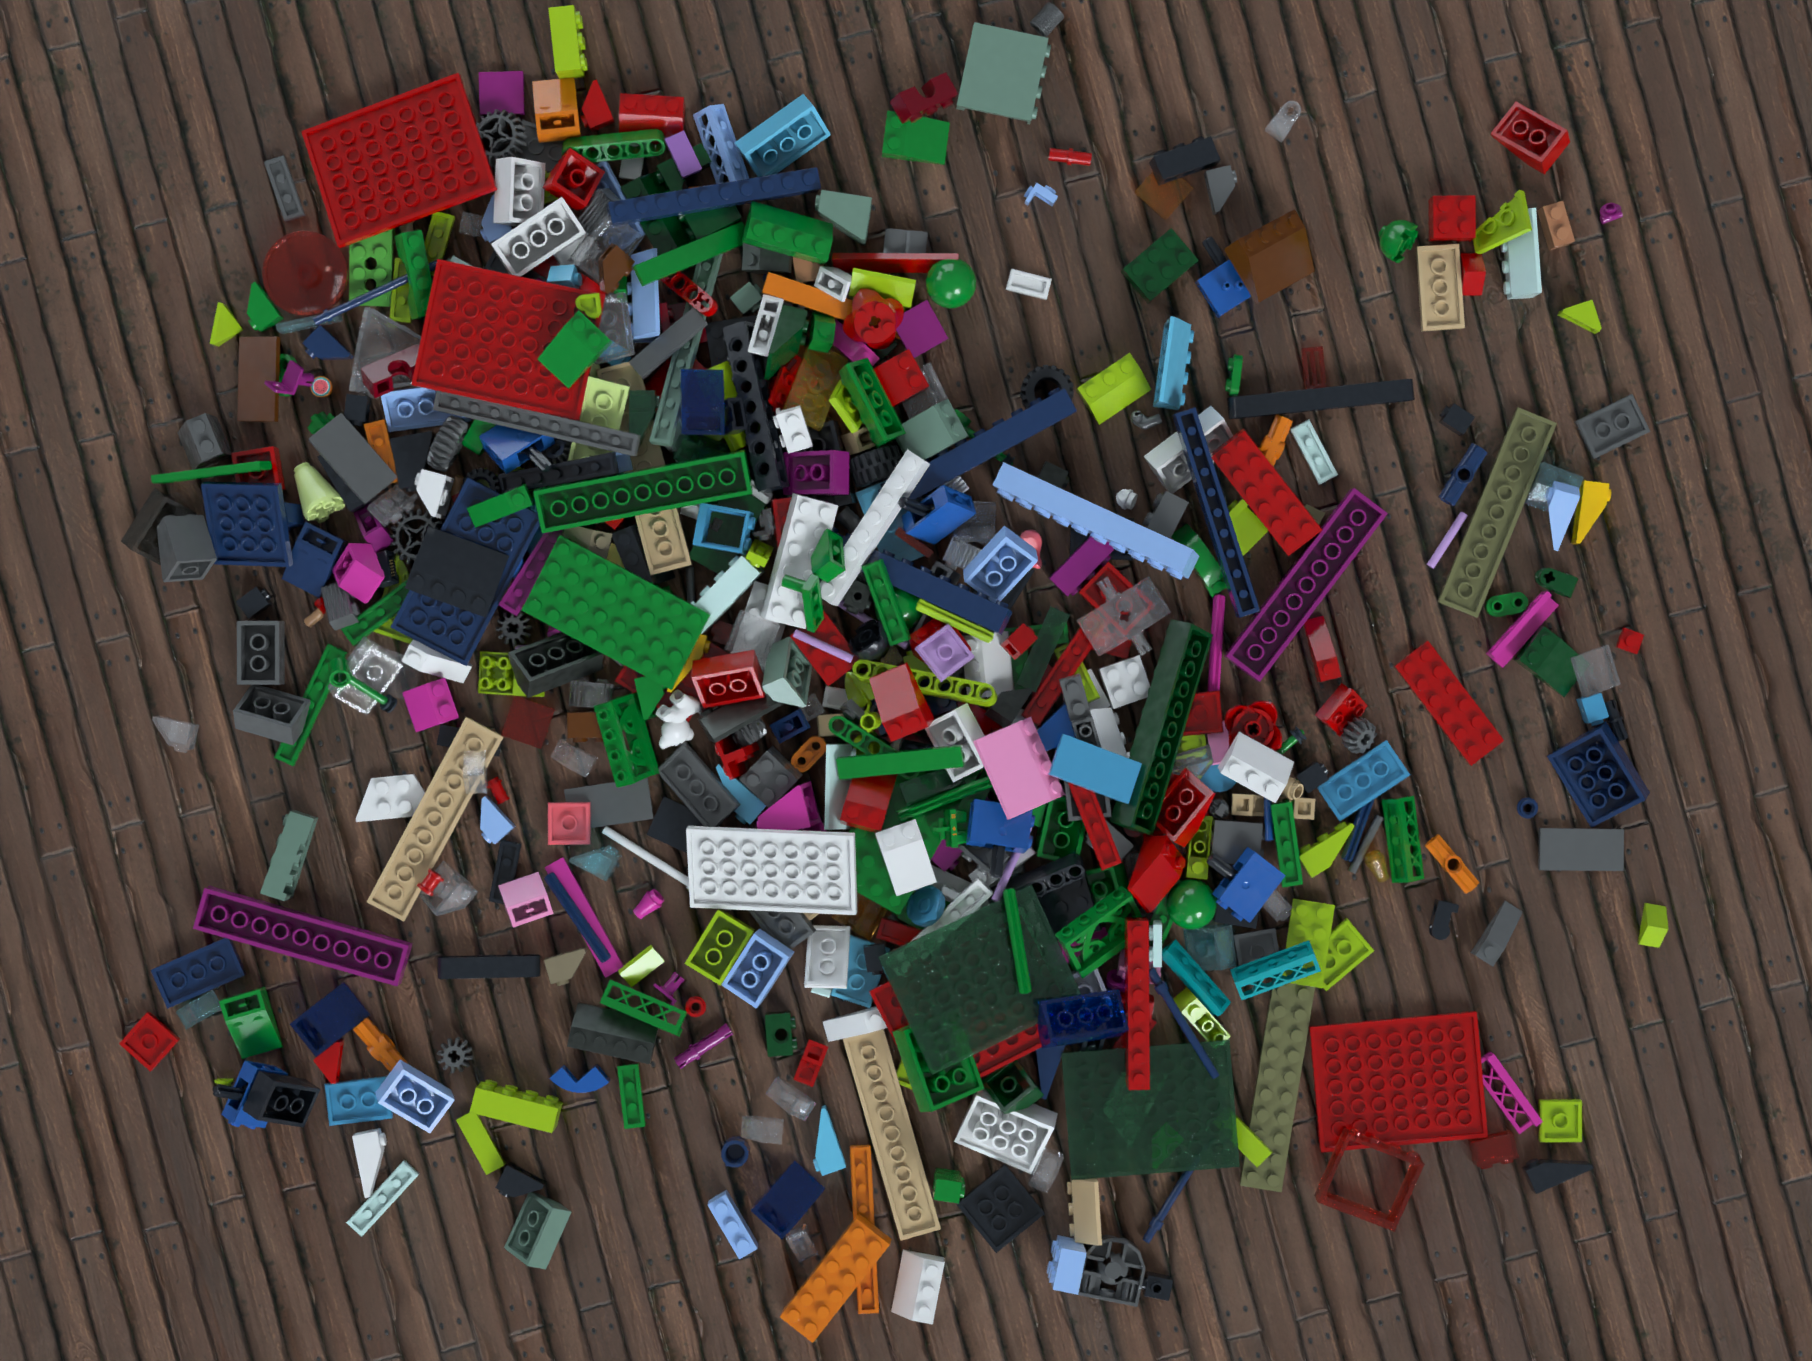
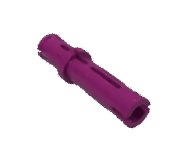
(707, 1043)

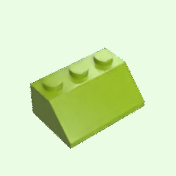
(886, 285)
(1113, 388)

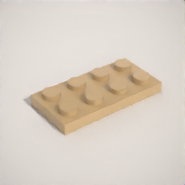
(1440, 287)

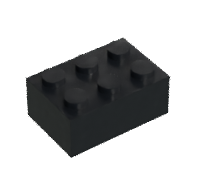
(281, 1099)

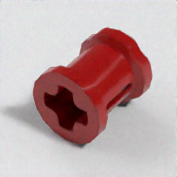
(430, 882)

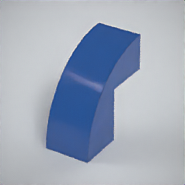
(591, 1081)

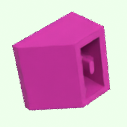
(359, 571)

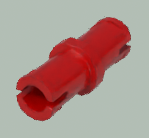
(1070, 156)

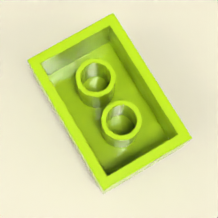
(568, 42)
(719, 946)

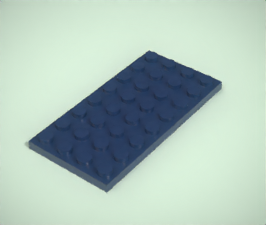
(447, 627)

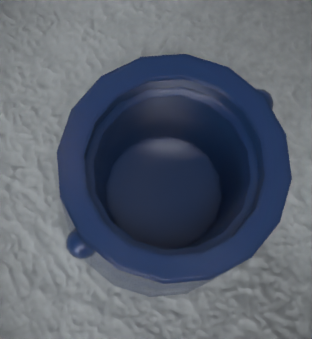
(735, 1151)

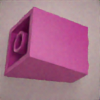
(792, 811)

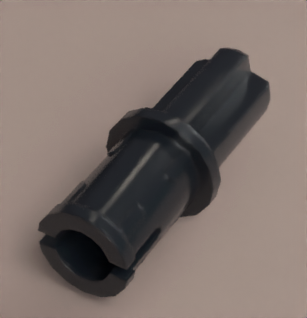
(1615, 720)

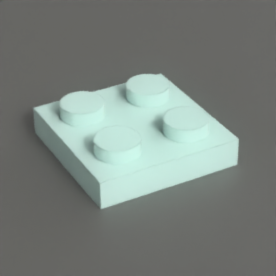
(1155, 951)

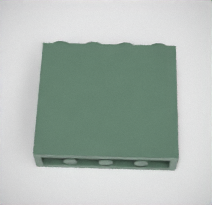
(1003, 72)

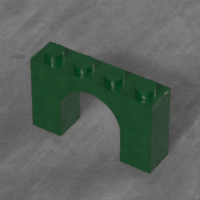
(699, 223)

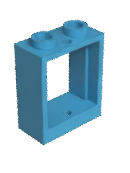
(703, 522)

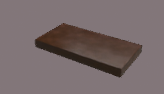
(258, 362)

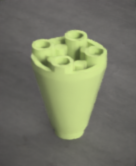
(316, 494)

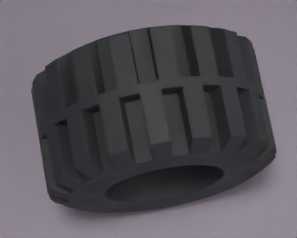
(1044, 373)
(874, 465)

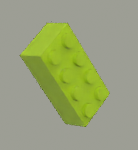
(516, 1106)

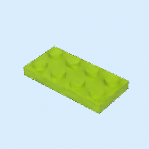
(1313, 923)

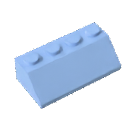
(645, 303)

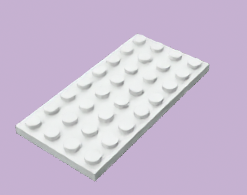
(772, 870)

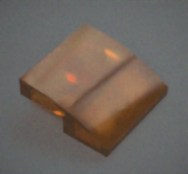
(867, 917)

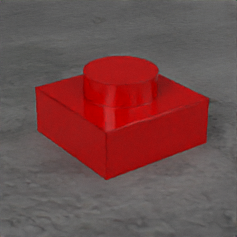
(1629, 641)

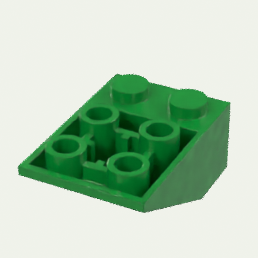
(251, 1022)

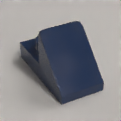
(789, 726)

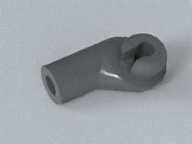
(1143, 421)

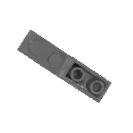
(1079, 710)

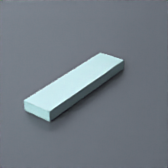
(382, 1198)

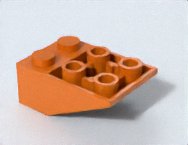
(556, 109)

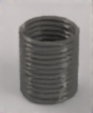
(1047, 19)

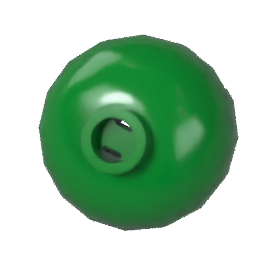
(1397, 238)

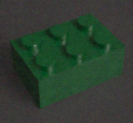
(1159, 265)

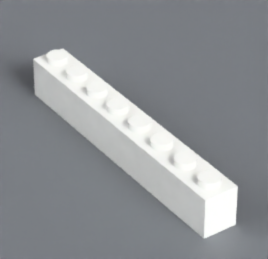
(875, 524)

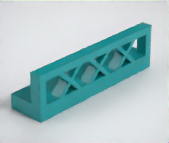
(1274, 966)
(1195, 978)

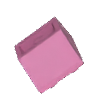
(525, 899)

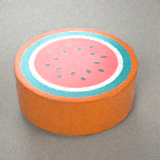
(321, 387)

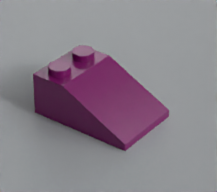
(817, 472)

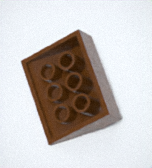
(1272, 256)

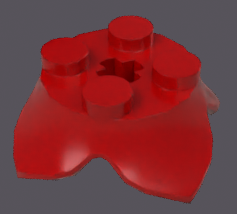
(868, 304)
(1263, 715)

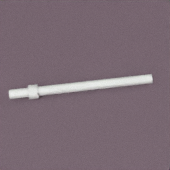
(646, 855)

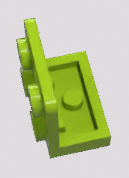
(1246, 525)

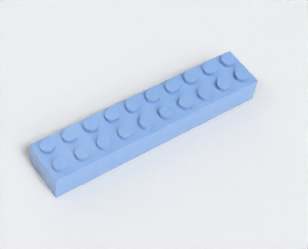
(1095, 520)

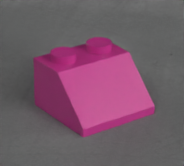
(430, 705)

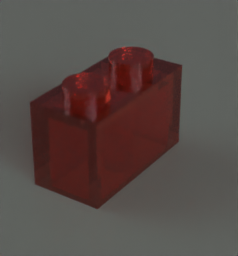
(1493, 1149)

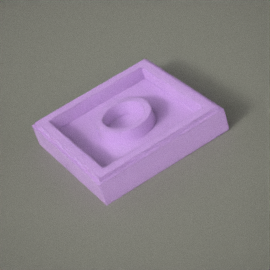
(944, 652)

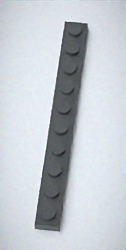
(539, 423)

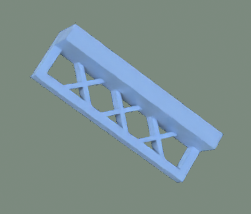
(724, 146)

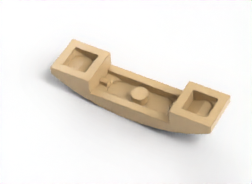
(1254, 806)

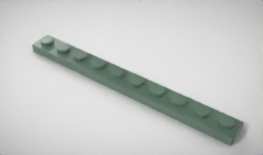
(669, 406)

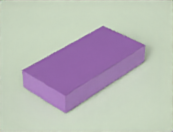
(683, 154)

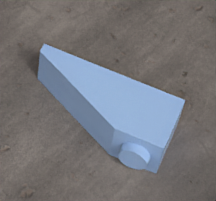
(1561, 505)

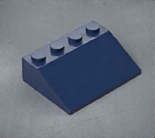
(1599, 774)

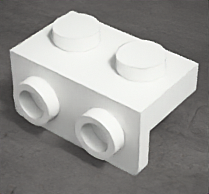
(793, 429)

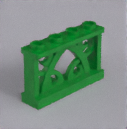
(626, 714)
(1083, 927)

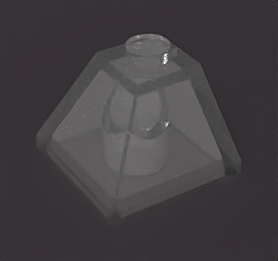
(450, 894)

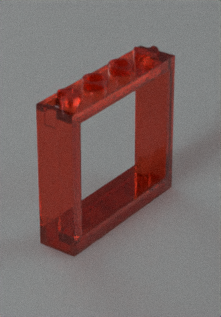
(1360, 1211)

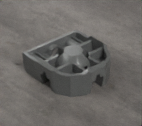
(1113, 1273)

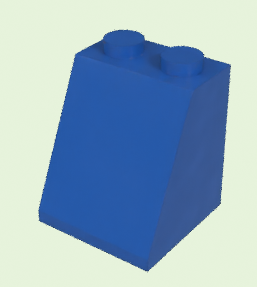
(1054, 726)

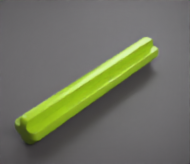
(954, 620)

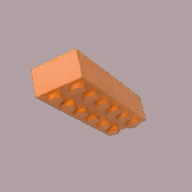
(835, 1278)

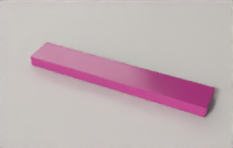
(573, 888)

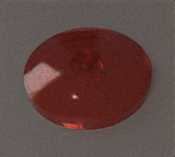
(305, 273)

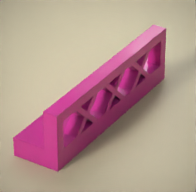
(1522, 629)
(1514, 1091)

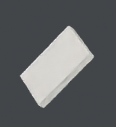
(827, 957)

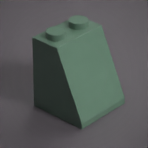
(846, 213)
(932, 431)

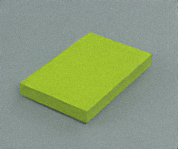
(1345, 952)

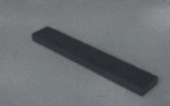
(561, 473)

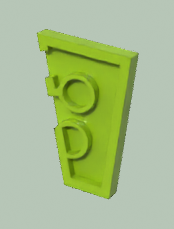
(1506, 225)

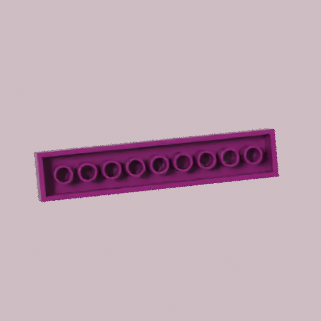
(1305, 584)
(302, 935)

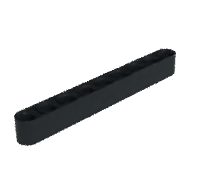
(1320, 399)

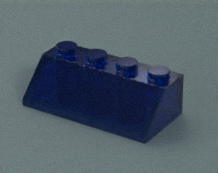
(1081, 1018)

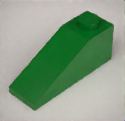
(500, 505)

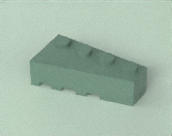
(289, 855)

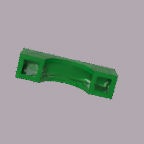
(413, 255)

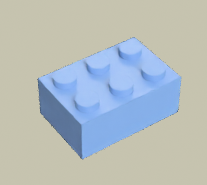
(1000, 565)
(757, 968)
(414, 1096)
(1067, 1265)

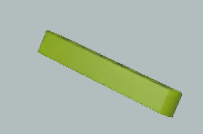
(934, 686)

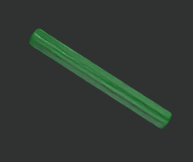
(944, 798)
(1017, 941)

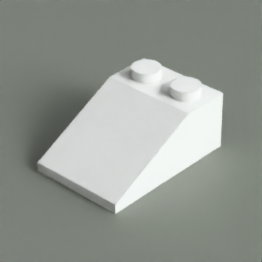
(905, 857)

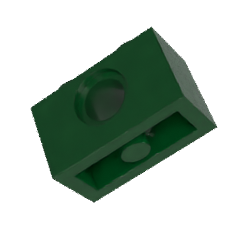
(775, 1045)

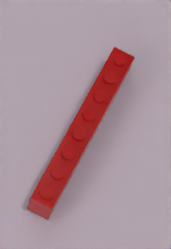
(1137, 1003)

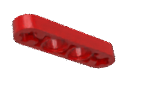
(685, 291)

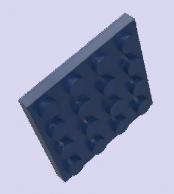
(247, 523)

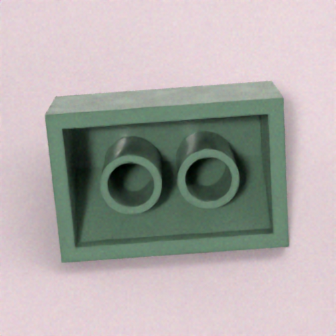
(787, 674)
(537, 1230)

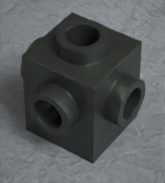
(861, 591)

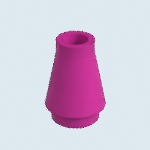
(650, 902)

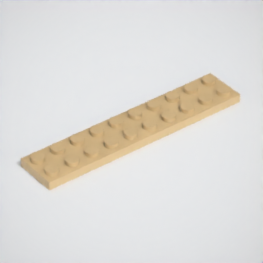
(662, 530)
(431, 823)
(892, 1134)

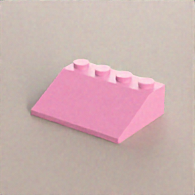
(1018, 768)

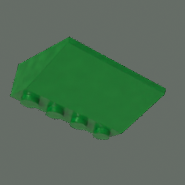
(942, 1087)

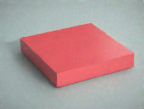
(569, 823)

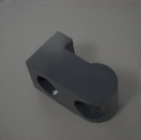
(1440, 918)

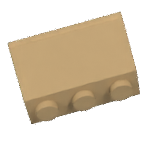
(1085, 1211)

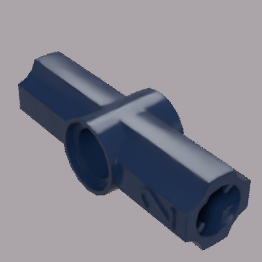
(1456, 486)

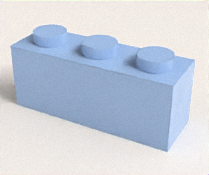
(733, 1224)

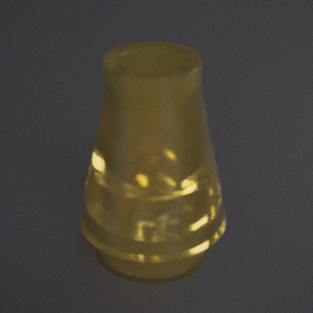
(1376, 863)

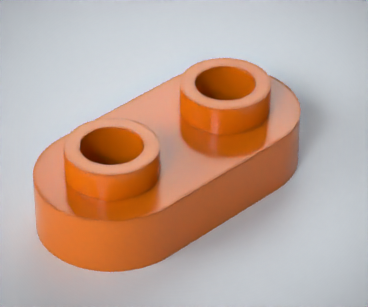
(809, 753)

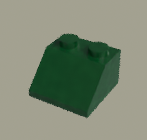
(1012, 1087)

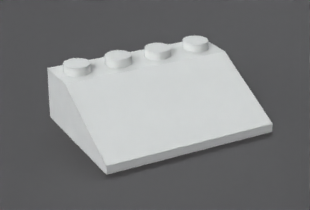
(1010, 1137)

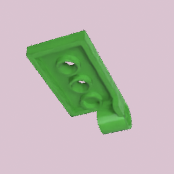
(381, 249)

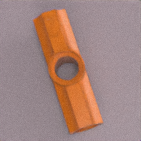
(1273, 442)
(1460, 874)
(378, 1044)

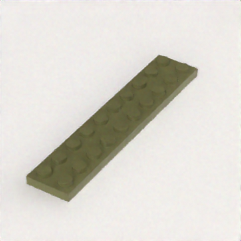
(1497, 512)
(1278, 1082)

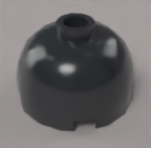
(870, 642)

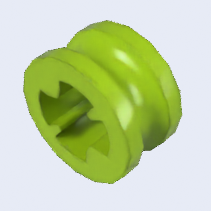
(224, 1081)

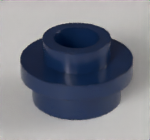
(1533, 807)

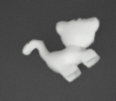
(676, 728)

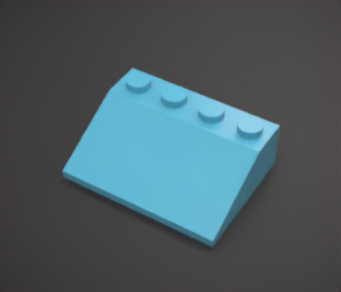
(1172, 364)

